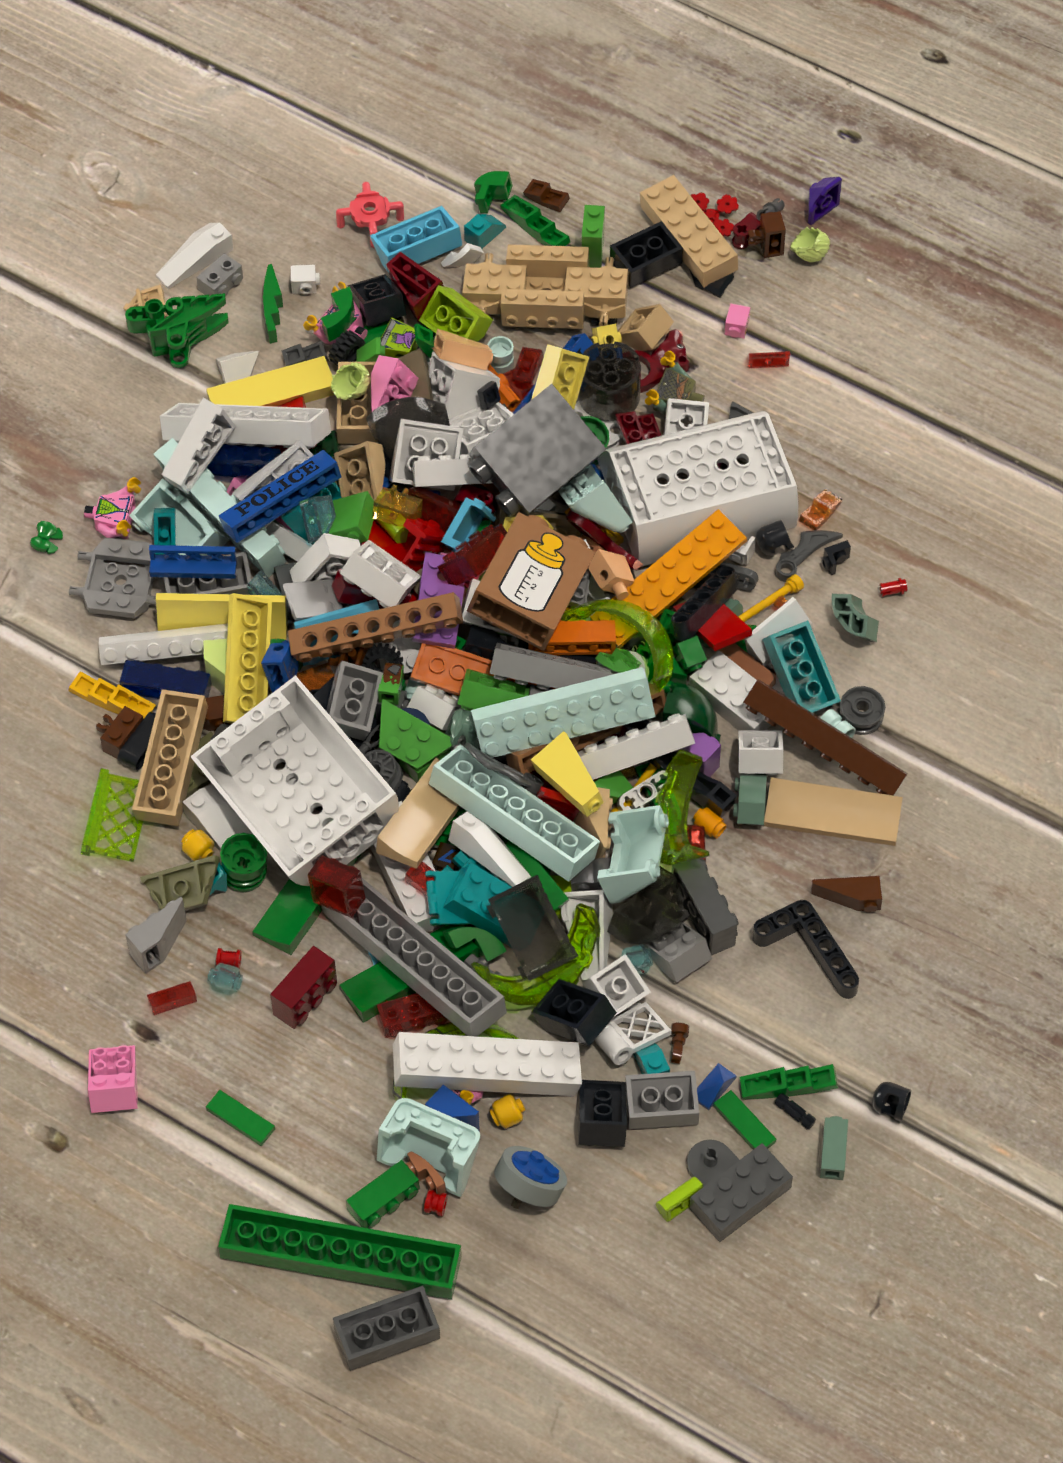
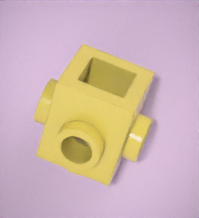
(604, 333)

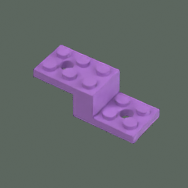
(430, 587)

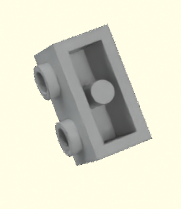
(220, 276)

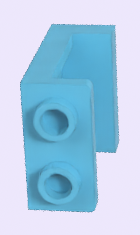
(466, 522)

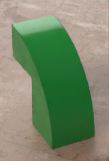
(339, 321)
(488, 944)

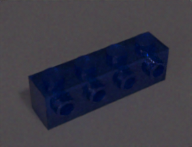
(241, 460)
(150, 679)

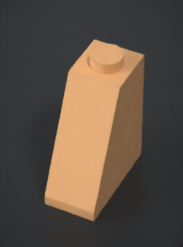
(462, 350)

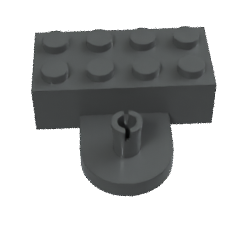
(733, 1187)

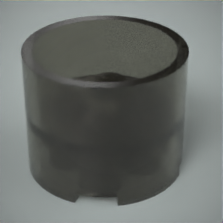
(610, 381)

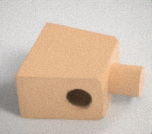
(611, 573)

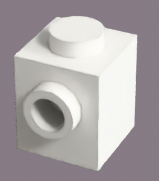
(304, 279)

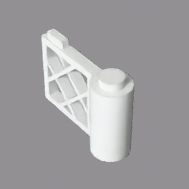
(616, 1040)

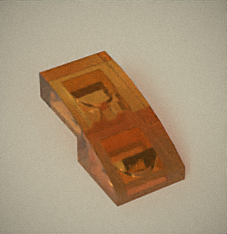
(821, 509)

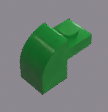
(492, 186)

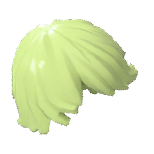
(811, 244)
(350, 381)

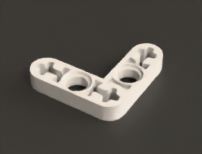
(635, 796)

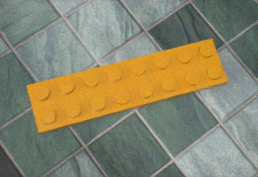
(679, 570)

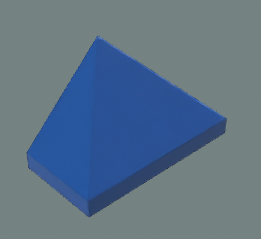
(714, 1086)

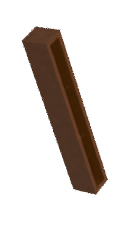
(824, 737)

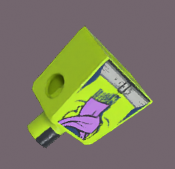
(398, 339)

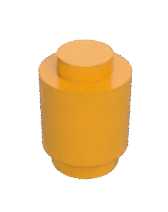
(712, 823)

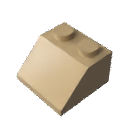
(645, 327)

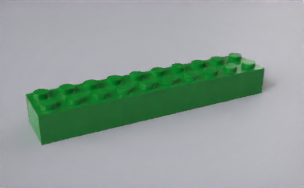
(339, 1251)

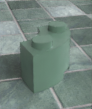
(853, 618)
(751, 798)

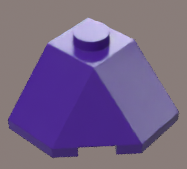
(823, 198)

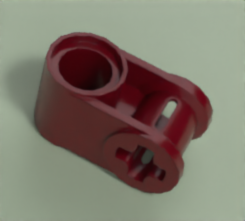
(741, 229)
(473, 492)

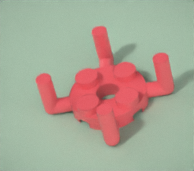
(369, 218)

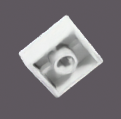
(679, 409)

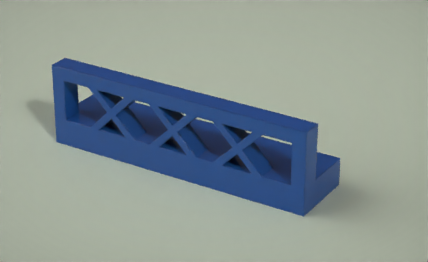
(193, 564)

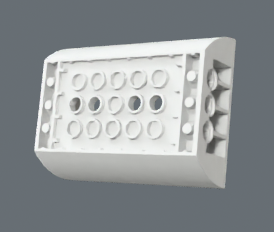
(745, 494)
(330, 774)

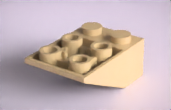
(597, 823)

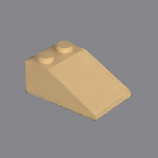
(361, 469)

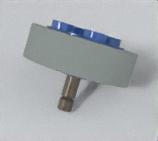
(530, 1177)

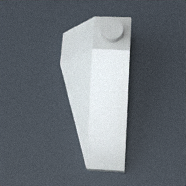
(196, 253)

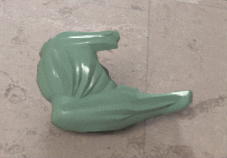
(462, 724)

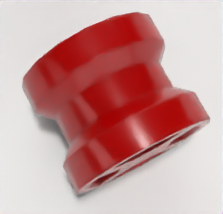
(435, 1202)

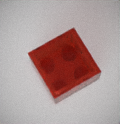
(336, 886)

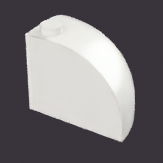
(457, 385)

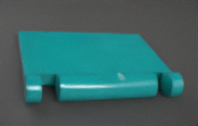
(437, 894)

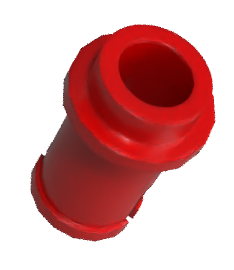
(893, 587)

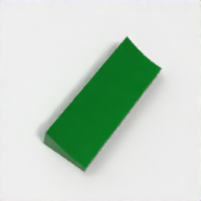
(289, 917)
(381, 985)

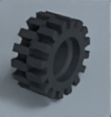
(345, 348)
(383, 653)

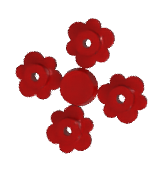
(725, 205)

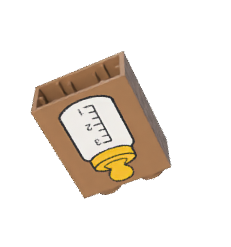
(531, 580)

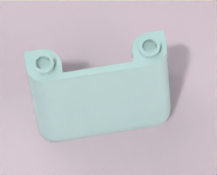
(594, 500)
(192, 524)
(635, 853)
(432, 1135)

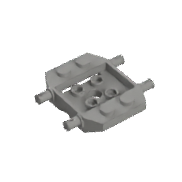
(101, 591)

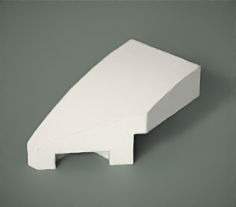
(468, 254)

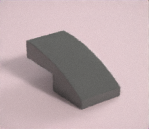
(300, 354)

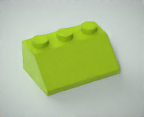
(455, 314)

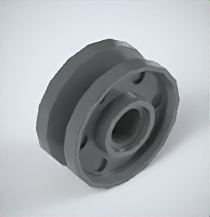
(865, 699)
(386, 767)

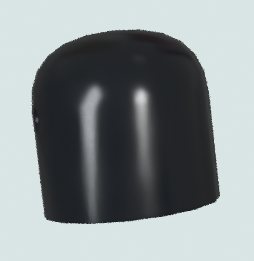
(773, 536)
(893, 1094)

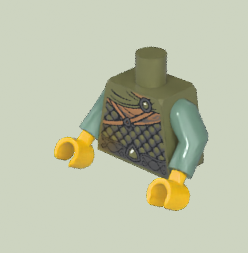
(673, 385)

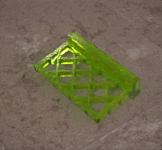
(97, 816)

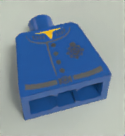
(279, 664)

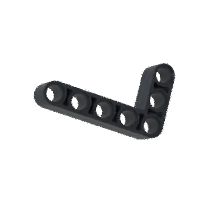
(710, 596)
(814, 941)

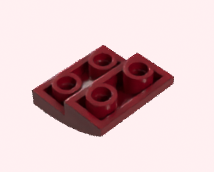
(637, 428)

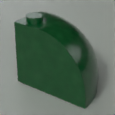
(696, 707)

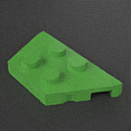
(410, 737)

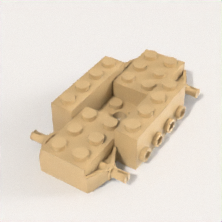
(547, 287)

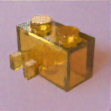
(396, 507)

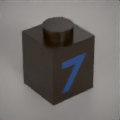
(444, 855)

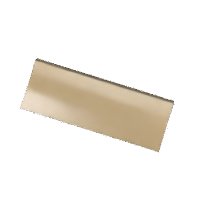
(833, 811)
(417, 823)

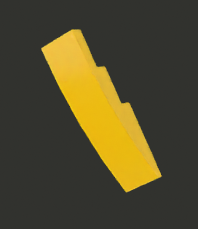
(108, 696)

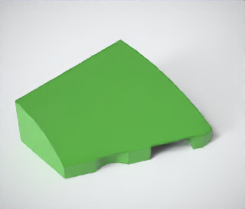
(619, 661)

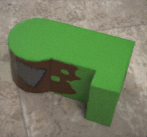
(391, 683)

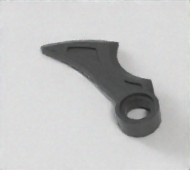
(809, 543)
(527, 781)

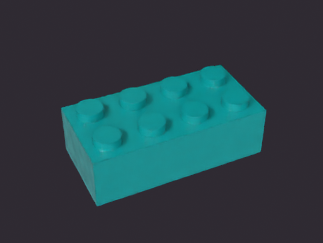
(801, 667)
(471, 895)

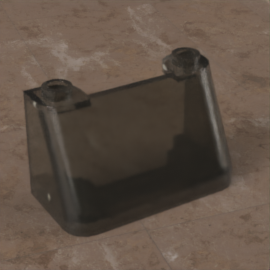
(532, 929)

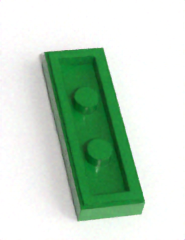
(240, 1117)
(743, 1121)

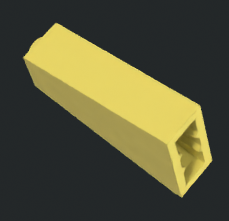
(567, 774)

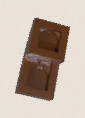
(543, 194)

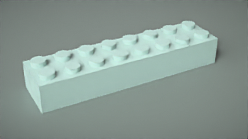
(213, 500)
(570, 709)
(514, 813)

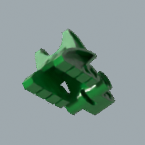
(182, 328)

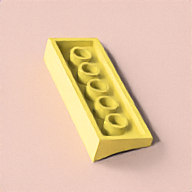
(564, 371)
(273, 388)
(198, 610)
(246, 646)

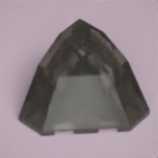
(650, 912)

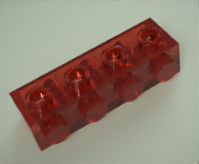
(407, 1015)

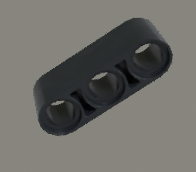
(135, 748)

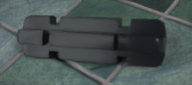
(795, 1111)

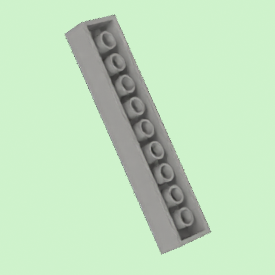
(422, 963)

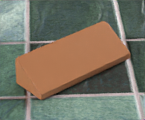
(749, 664)

